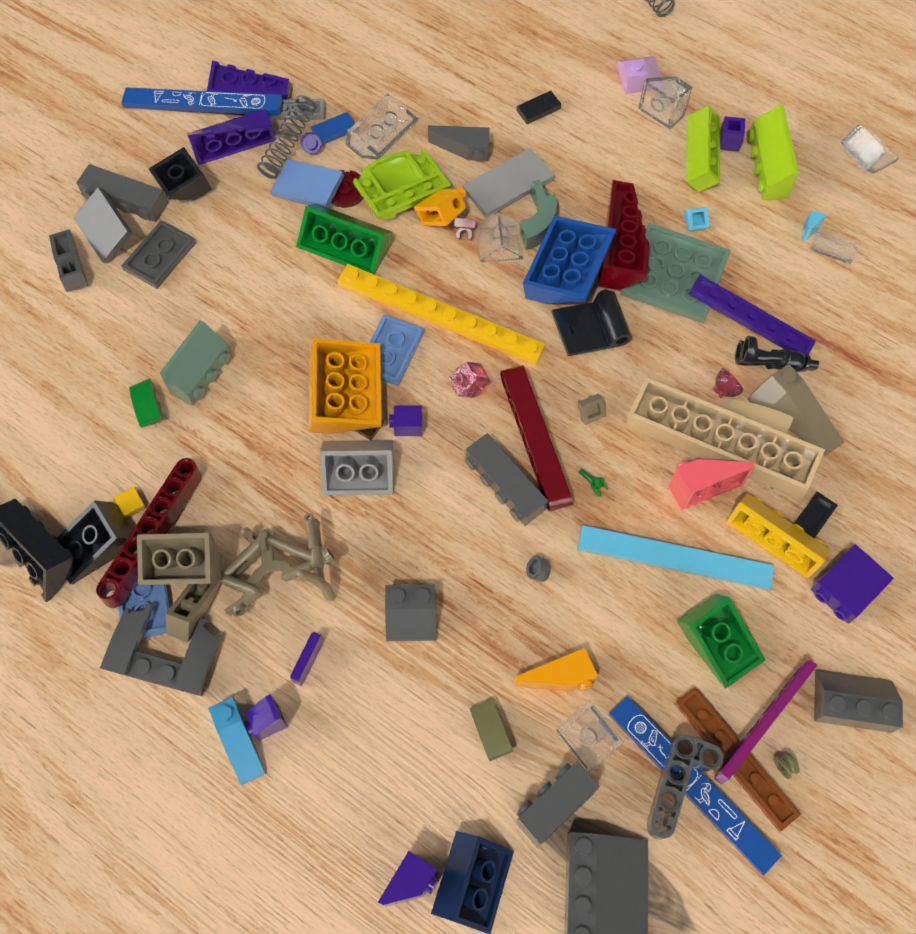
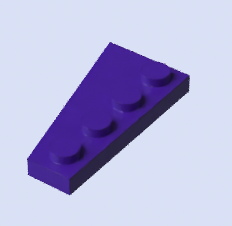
(234, 80)

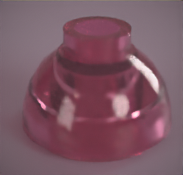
(726, 384)

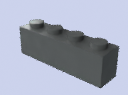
(124, 192)
(505, 479)

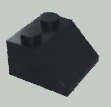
(180, 176)

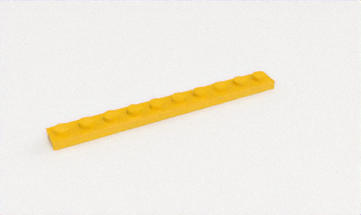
(441, 314)

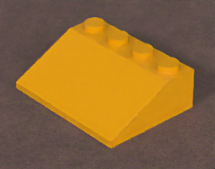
(344, 386)

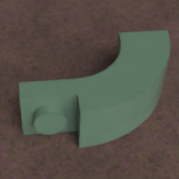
(534, 228)

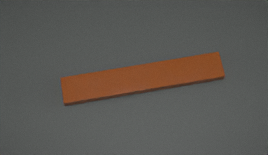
(750, 773)

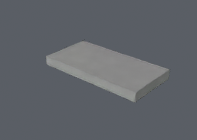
(507, 182)

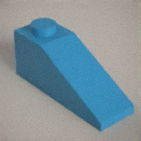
(236, 740)

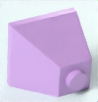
(635, 71)

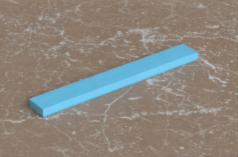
(676, 557)

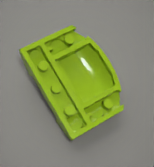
(399, 182)

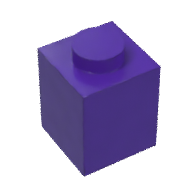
(732, 133)
(406, 420)

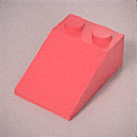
(705, 479)

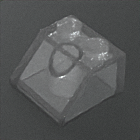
(665, 99)
(868, 150)

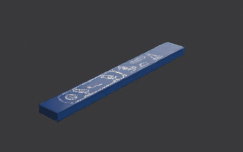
(201, 101)
(699, 789)

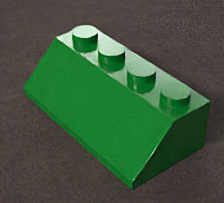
(343, 238)

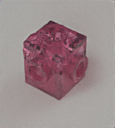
(469, 379)

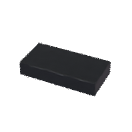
(538, 107)
(816, 514)

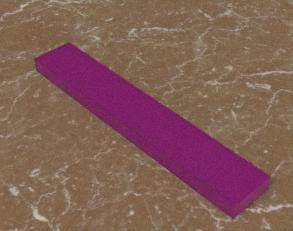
(764, 722)

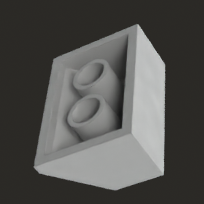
(357, 467)

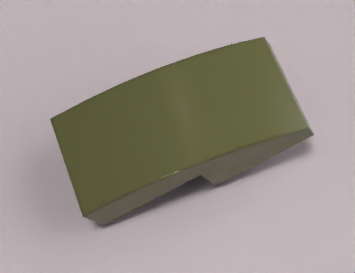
(491, 730)

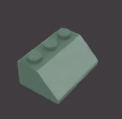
(195, 364)

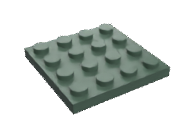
(673, 269)

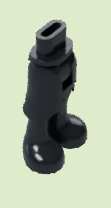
(749, 354)

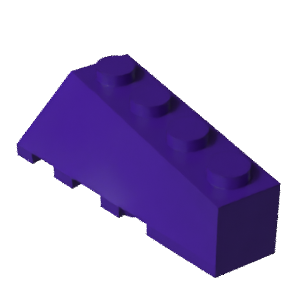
(231, 137)

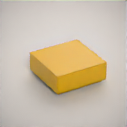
(129, 502)

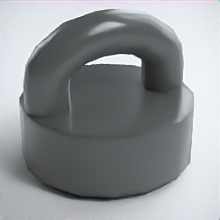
(538, 568)

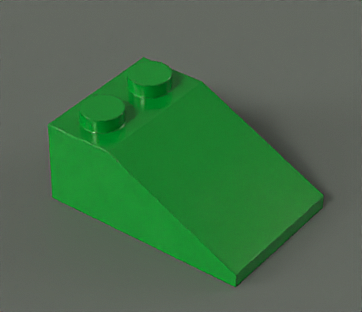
(721, 639)

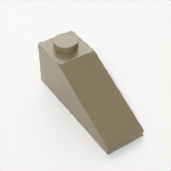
(189, 608)

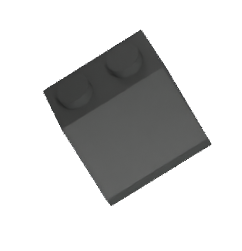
(410, 612)

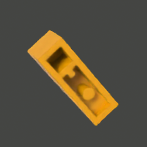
(564, 673)

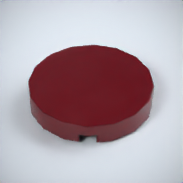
(347, 193)

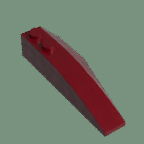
(629, 251)

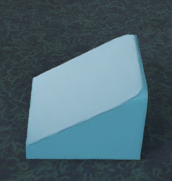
(696, 218)
(812, 224)

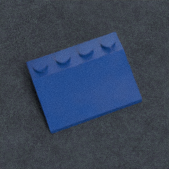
(567, 261)

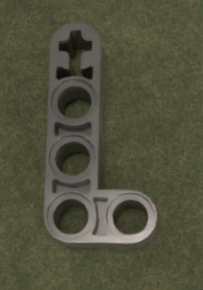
(678, 788)

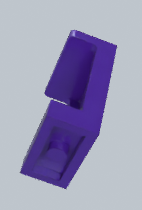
(851, 584)

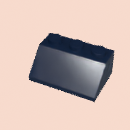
(472, 882)

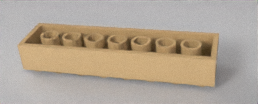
(723, 435)

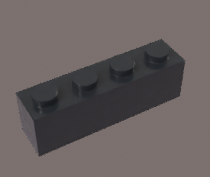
(35, 548)

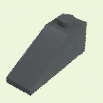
(466, 142)

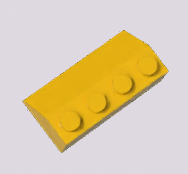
(778, 535)

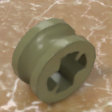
(787, 765)

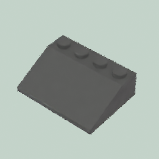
(606, 884)

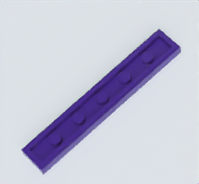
(750, 316)

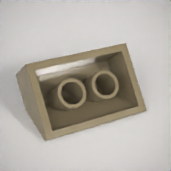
(178, 559)

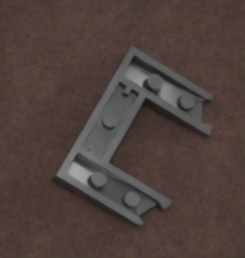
(124, 659)

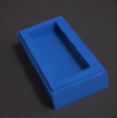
(333, 128)

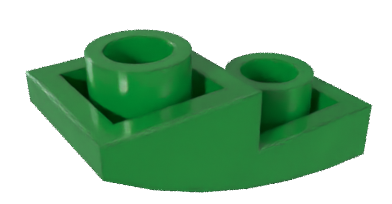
(145, 403)

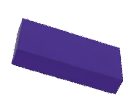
(306, 658)

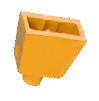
(441, 207)

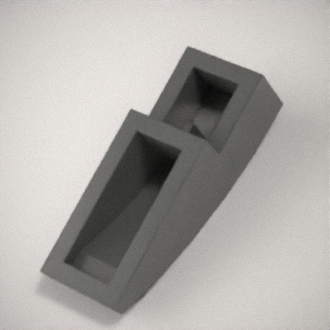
(67, 260)

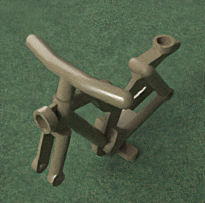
(263, 545)

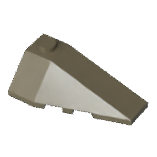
(791, 395)

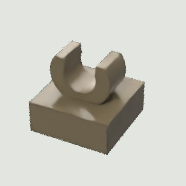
(591, 408)

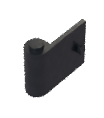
(593, 325)

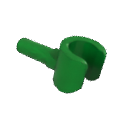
(596, 483)

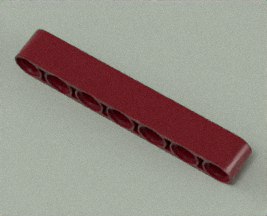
(536, 438)
(150, 520)

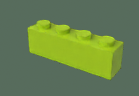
(703, 149)

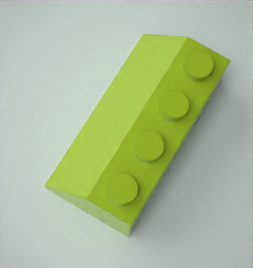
(773, 154)

